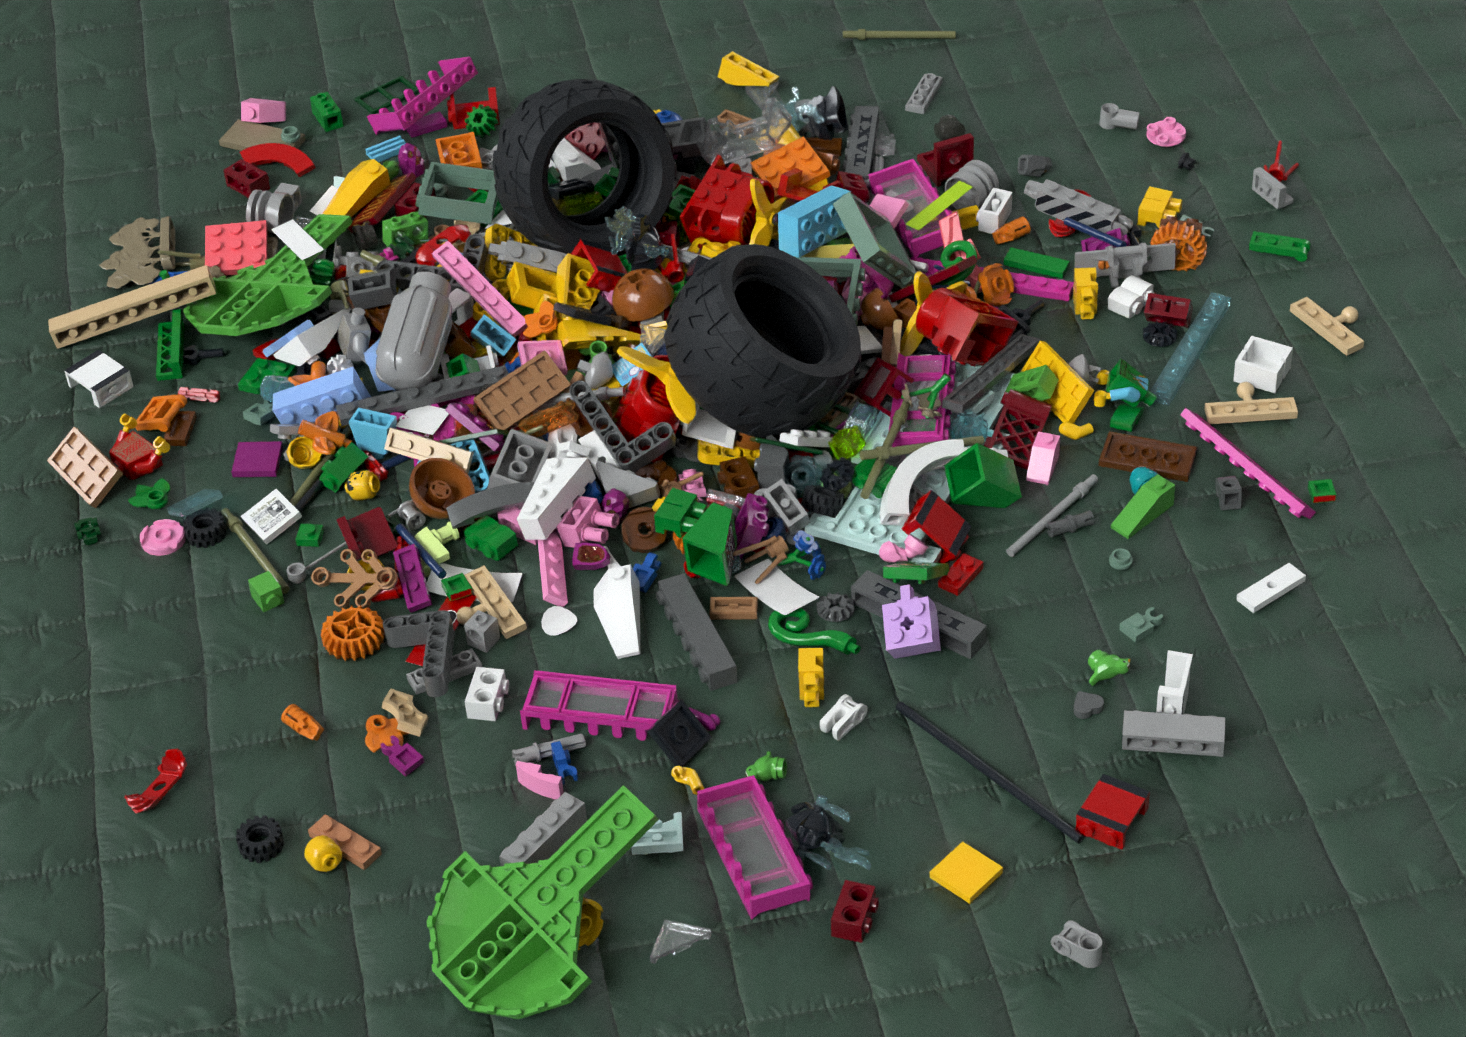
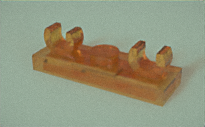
(550, 418)

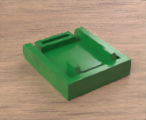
(915, 571)

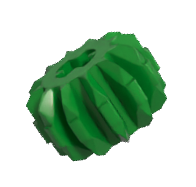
(482, 114)
(322, 272)

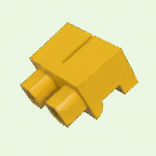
(1157, 205)
(1085, 292)
(811, 676)

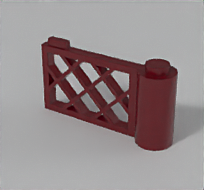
(1026, 410)

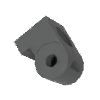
(1228, 492)

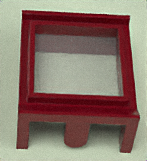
(879, 383)

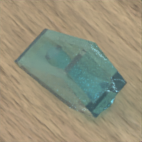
(862, 416)

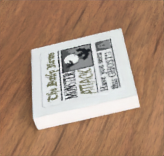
(271, 516)

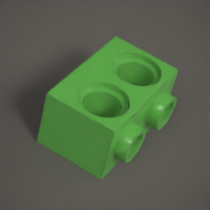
(411, 225)
(1036, 382)

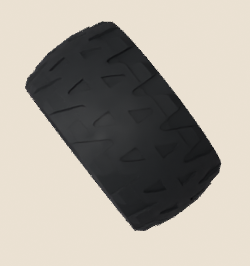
(538, 128)
(762, 341)

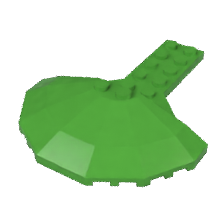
(268, 293)
(513, 930)

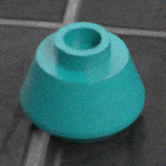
(1139, 477)

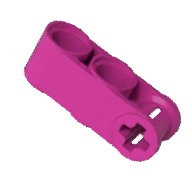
(872, 278)

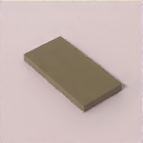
(248, 134)

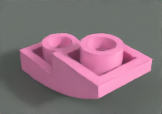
(696, 486)
(531, 777)

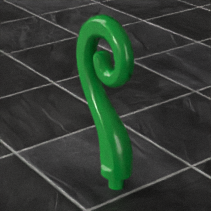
(960, 245)
(832, 638)

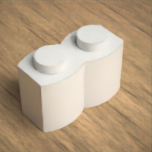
(1130, 296)

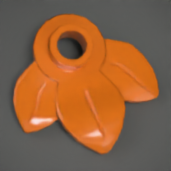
(541, 322)
(381, 734)

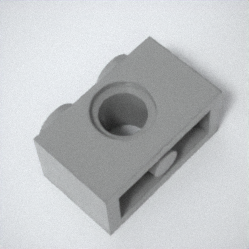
(786, 507)

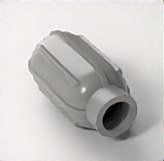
(415, 333)

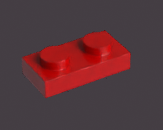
(960, 574)

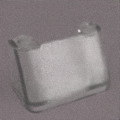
(747, 138)

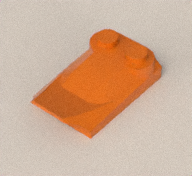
(459, 150)

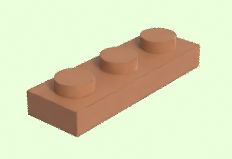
(353, 846)

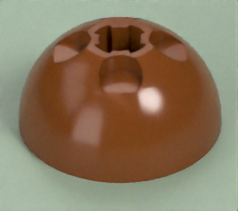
(642, 294)
(438, 484)

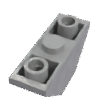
(636, 488)

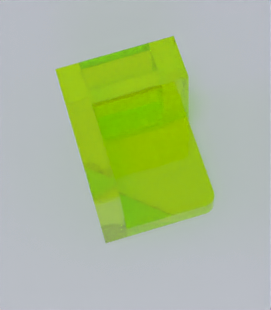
(847, 442)

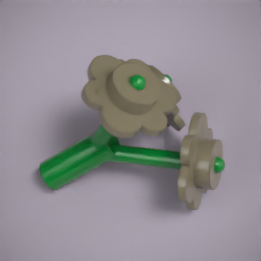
(927, 397)

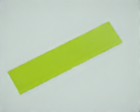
(939, 205)

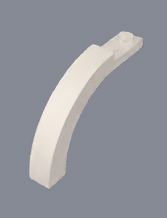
(895, 500)

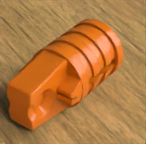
(1011, 230)
(302, 722)

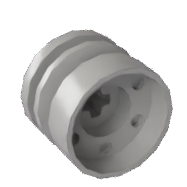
(977, 175)
(273, 207)

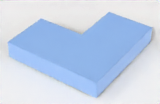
(287, 338)

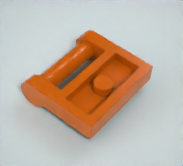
(154, 412)

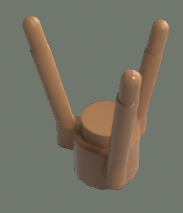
(666, 486)
(774, 547)

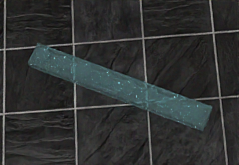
(1190, 348)

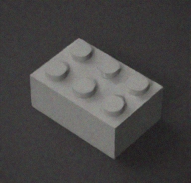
(519, 459)

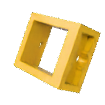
(524, 275)

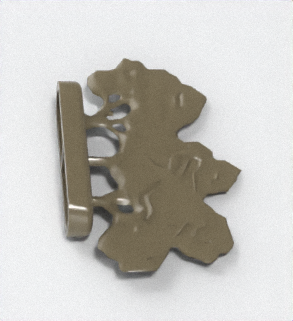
(136, 253)

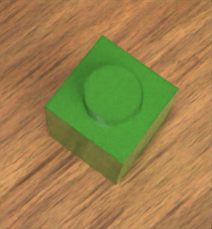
(266, 591)

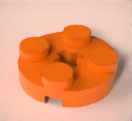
(989, 278)

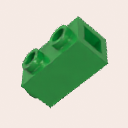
(326, 111)
(346, 462)

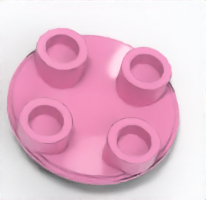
(1166, 132)

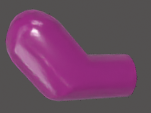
(709, 722)

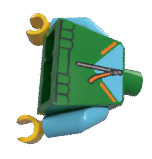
(1123, 384)

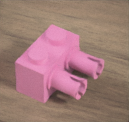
(583, 521)

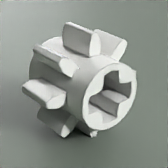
(338, 363)

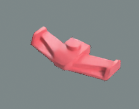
(950, 232)

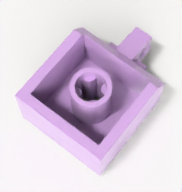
(910, 625)

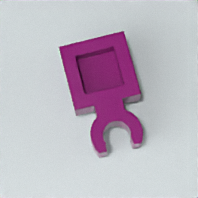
(403, 757)

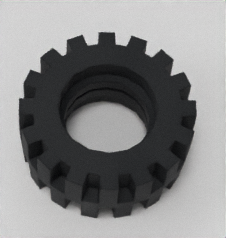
(822, 500)
(207, 536)
(256, 828)

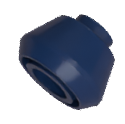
(776, 528)

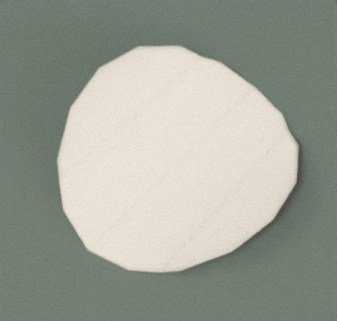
(557, 620)

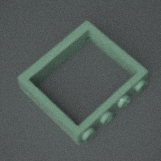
(452, 208)
(877, 246)
(842, 268)

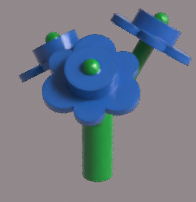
(806, 545)

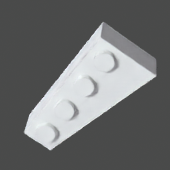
(553, 495)

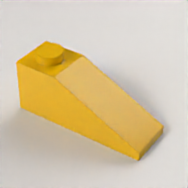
(743, 72)

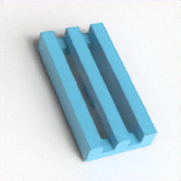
(385, 149)

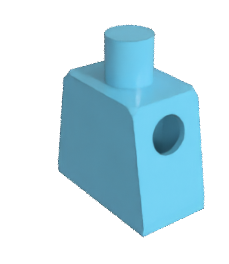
(489, 333)
(371, 430)

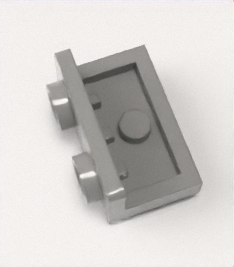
(355, 263)

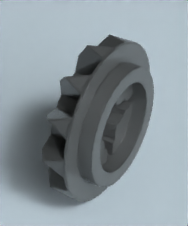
(835, 613)

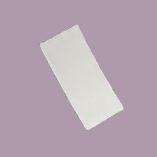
(507, 581)
(775, 589)

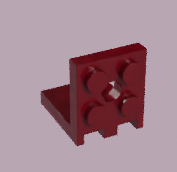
(947, 157)

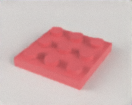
(236, 245)

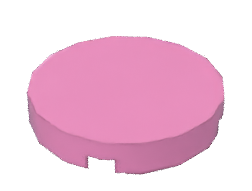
(163, 537)

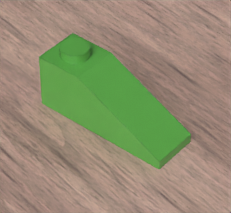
(1145, 506)

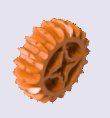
(1189, 244)
(352, 633)

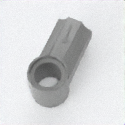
(1113, 116)

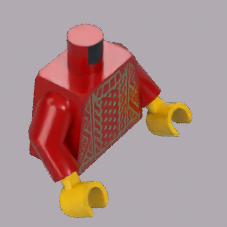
(133, 453)

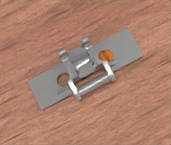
(1128, 260)

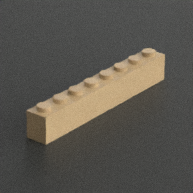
(131, 306)

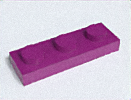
(474, 424)
(412, 578)

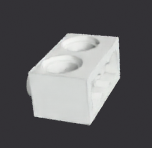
(486, 694)

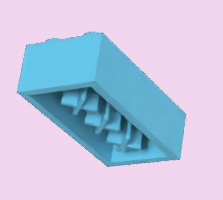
(810, 222)

